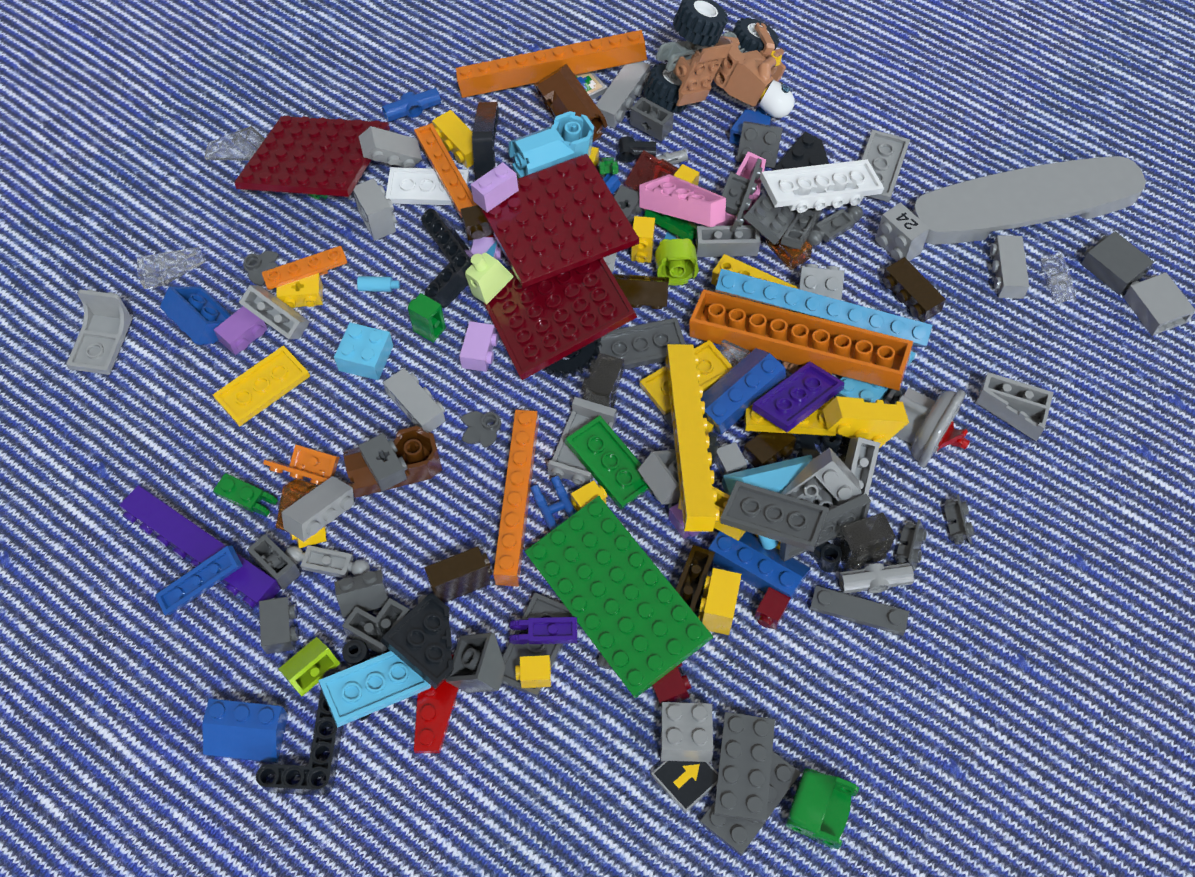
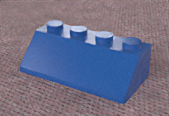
(741, 388)
(758, 565)

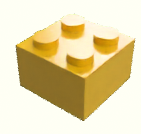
(719, 600)

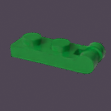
(674, 225)

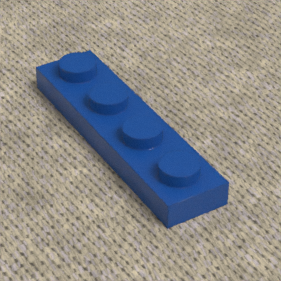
(198, 580)

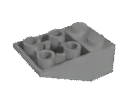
(824, 482)

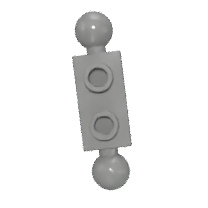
(327, 561)

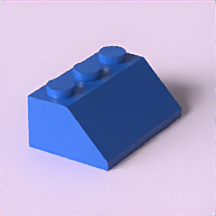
(194, 312)
(243, 730)

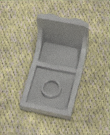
(822, 281)
(101, 334)

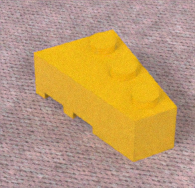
(865, 419)

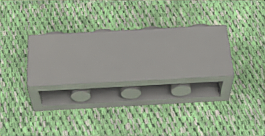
(623, 92)

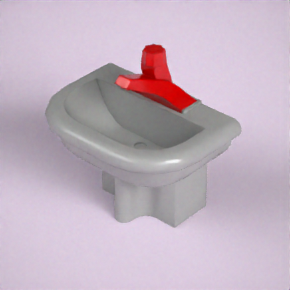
(932, 423)

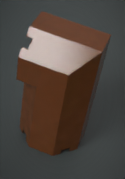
(564, 93)
(415, 448)

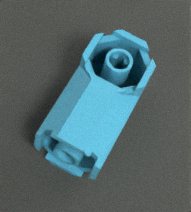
(562, 141)
(770, 477)

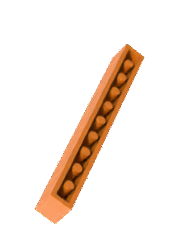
(534, 66)

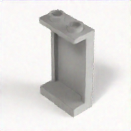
(564, 460)

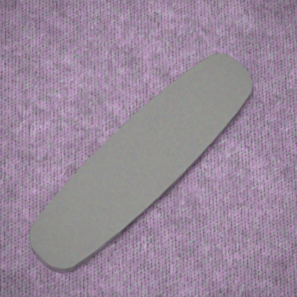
(1029, 197)

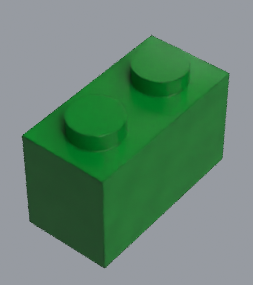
(426, 317)

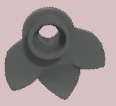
(262, 262)
(479, 430)

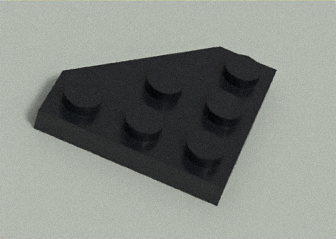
(804, 153)
(424, 640)

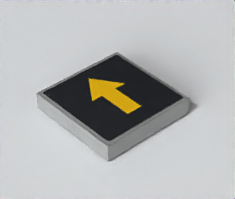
(686, 781)

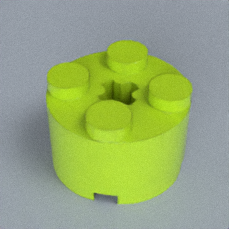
(676, 260)

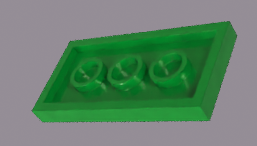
(608, 461)

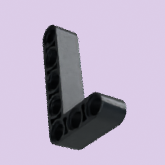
(484, 137)
(452, 278)
(316, 768)

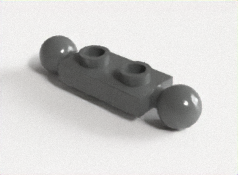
(835, 225)

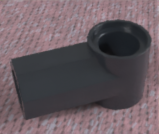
(630, 149)
(824, 550)

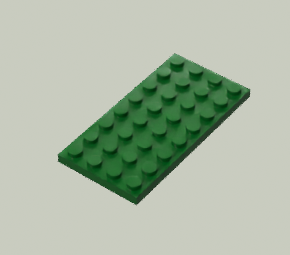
(618, 596)

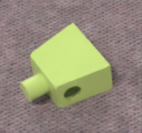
(486, 277)

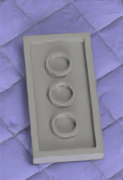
(886, 157)

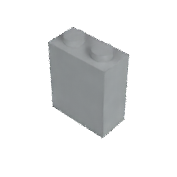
(1159, 303)

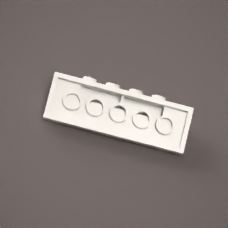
(821, 185)

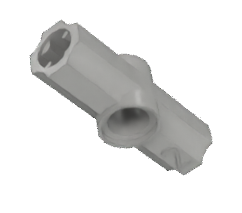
(876, 578)

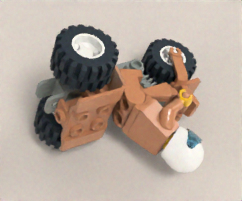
(737, 61)

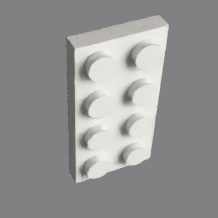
(418, 186)

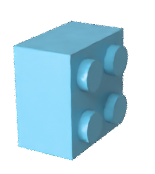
(363, 351)

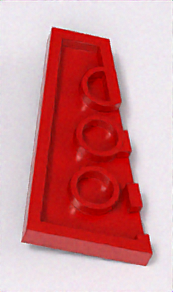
(433, 717)

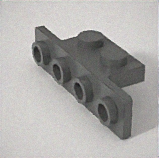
(737, 193)

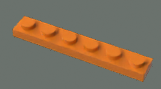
(444, 167)

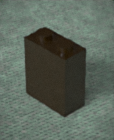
(459, 574)

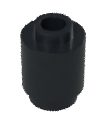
(355, 652)

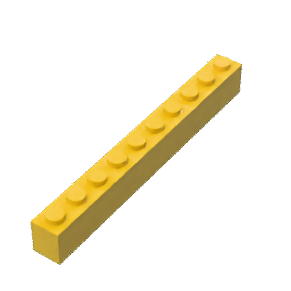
(690, 439)

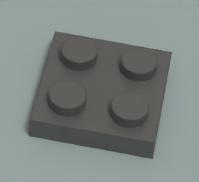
(760, 140)

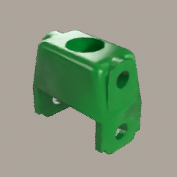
(821, 807)

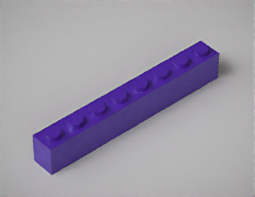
(195, 544)

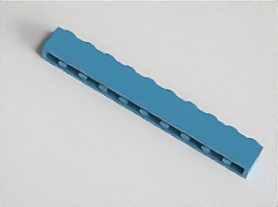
(823, 307)

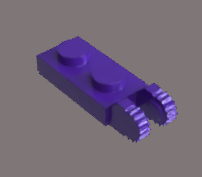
(545, 630)

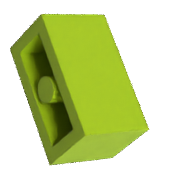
(308, 666)

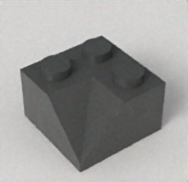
(477, 664)

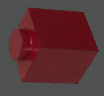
(772, 608)

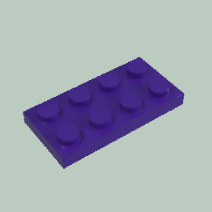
(798, 396)

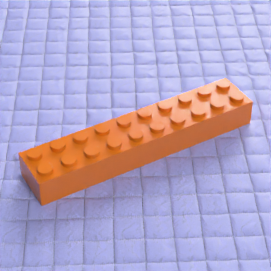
(802, 339)

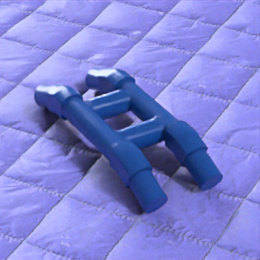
(546, 510)

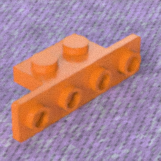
(304, 267)
(309, 464)

